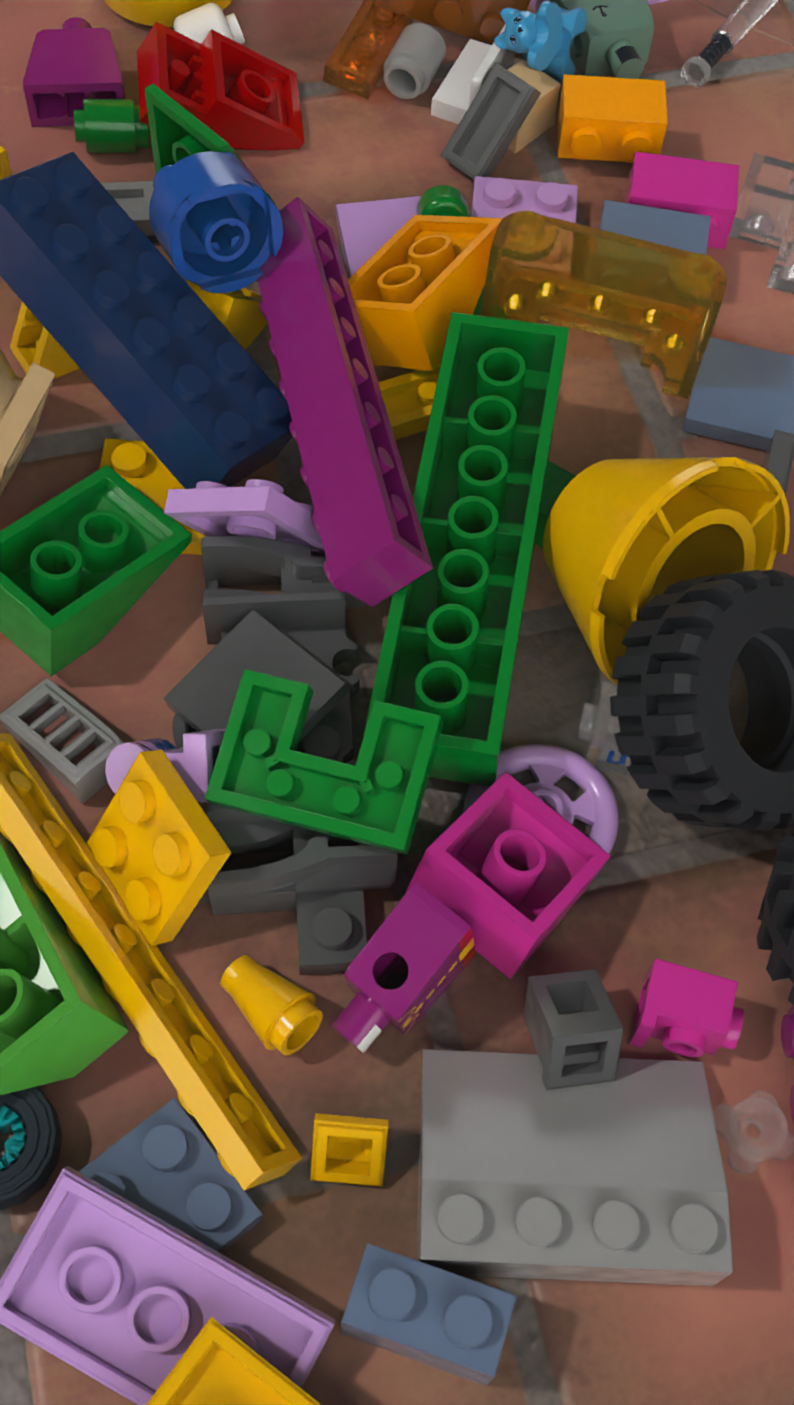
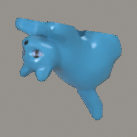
(543, 37)

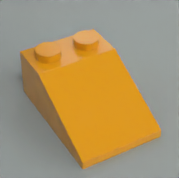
(417, 283)

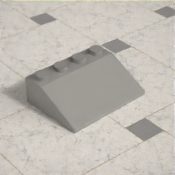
(571, 1177)

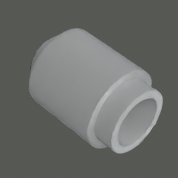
(414, 61)

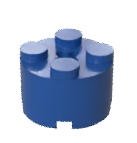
(214, 221)

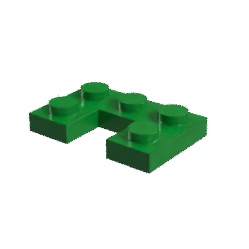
(362, 803)

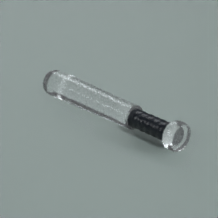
(747, 14)

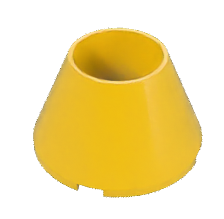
(652, 522)

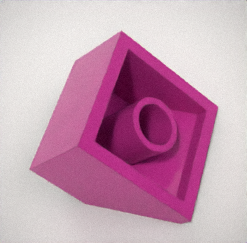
(510, 871)

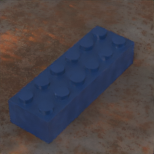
(137, 326)

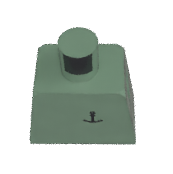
(614, 37)

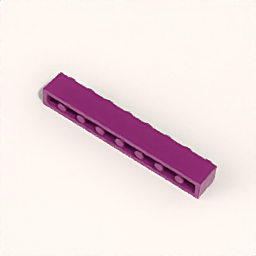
(339, 415)

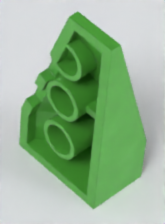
(50, 994)

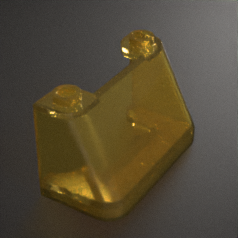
(607, 288)

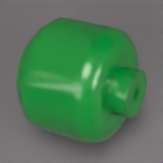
(443, 201)

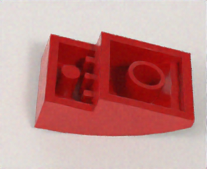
(225, 87)

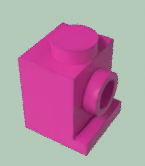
(687, 1010)

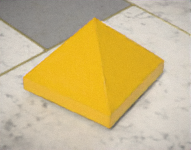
(349, 1149)

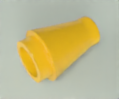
(274, 1007)

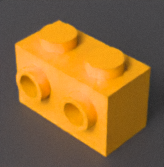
(610, 118)

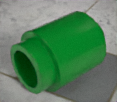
(110, 126)

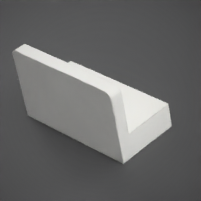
(467, 77)

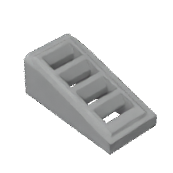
(80, 779)

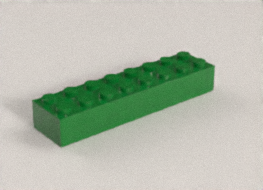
(479, 508)

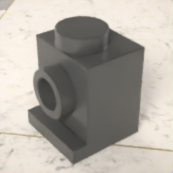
(573, 1028)

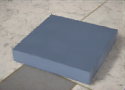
(741, 394)

